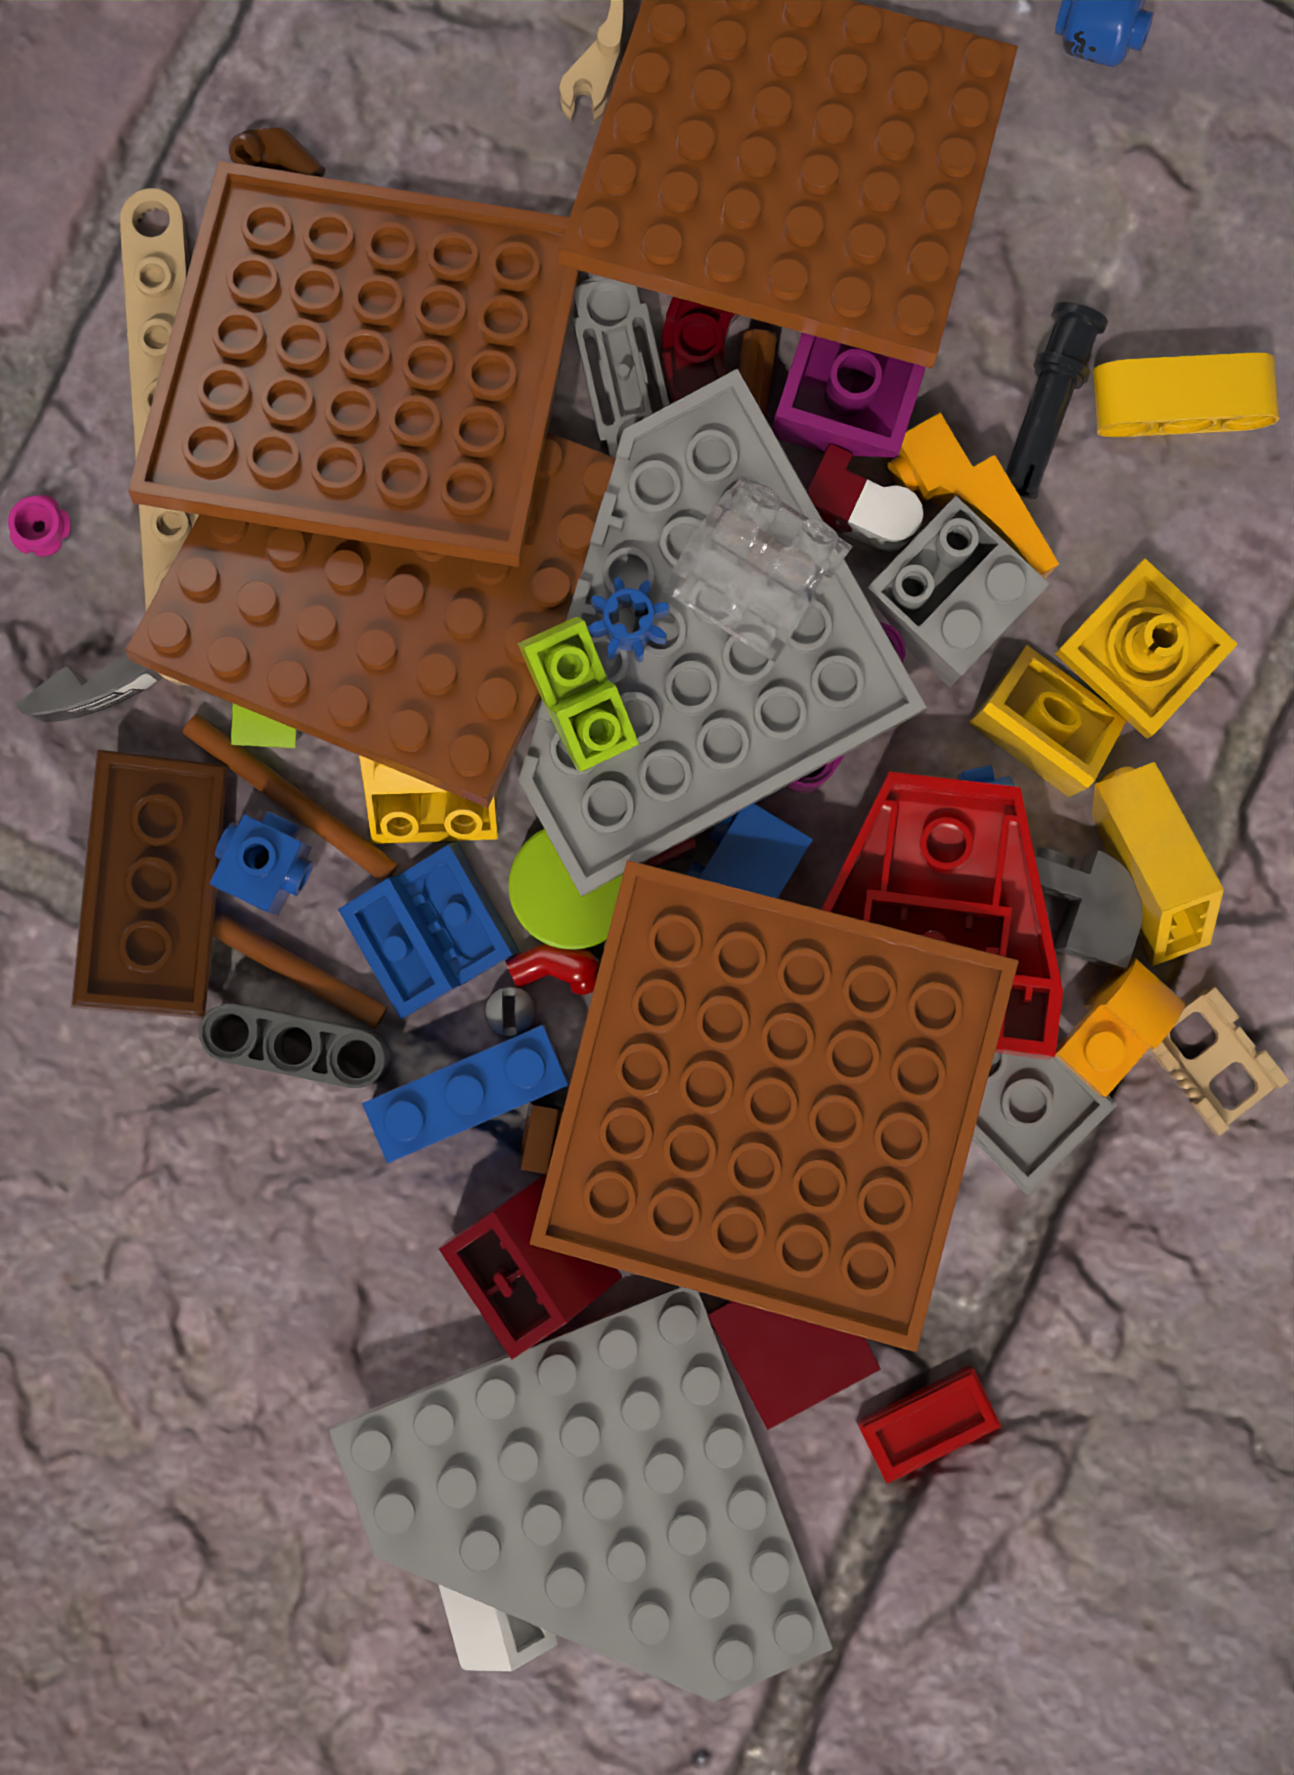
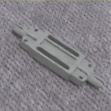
(608, 314)

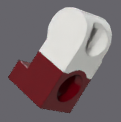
(862, 509)

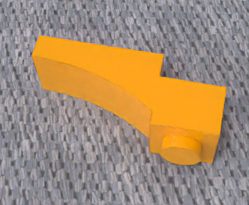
(939, 470)

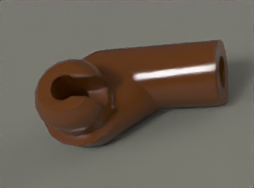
(273, 150)

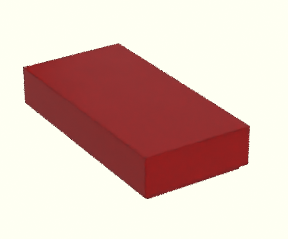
(928, 1423)

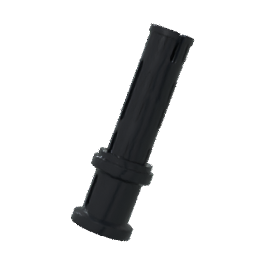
(1059, 373)

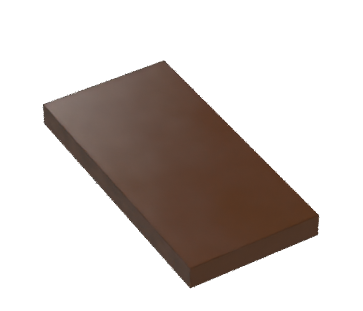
(148, 885)

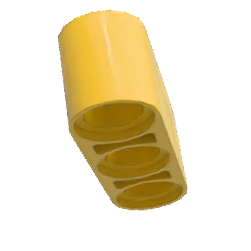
(1185, 394)

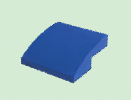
(428, 930)

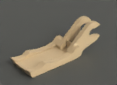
(597, 67)

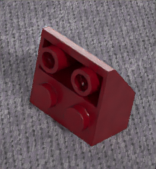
(517, 1285)

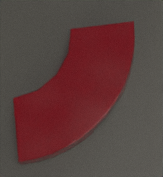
(693, 346)

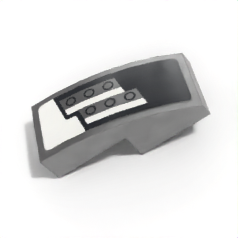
(72, 696)

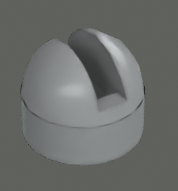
(524, 1011)

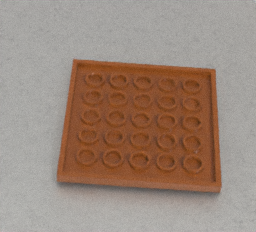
(794, 165)
(361, 365)
(379, 641)
(773, 1104)

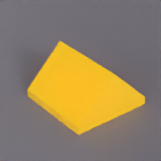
(1049, 723)

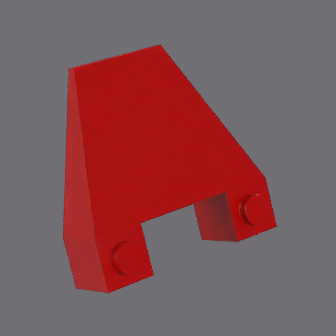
(964, 871)

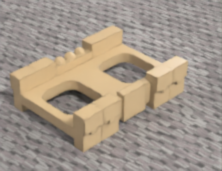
(1229, 1047)

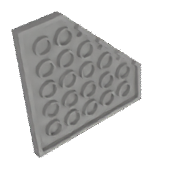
(707, 709)
(597, 1498)

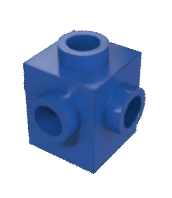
(240, 862)

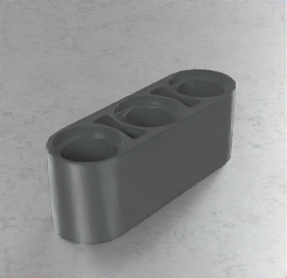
(265, 1044)

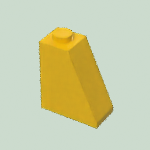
(1158, 848)

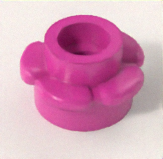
(25, 516)

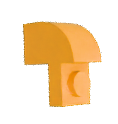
(1123, 1021)

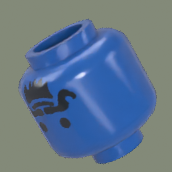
(1106, 25)

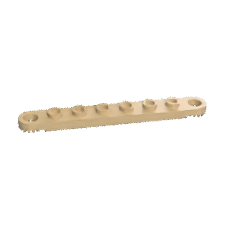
(153, 288)

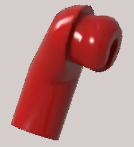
(572, 966)

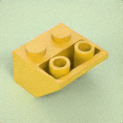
(414, 811)

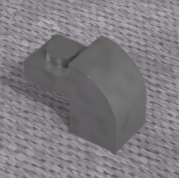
(1101, 908)

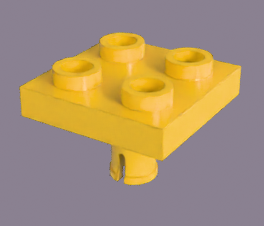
(1146, 648)

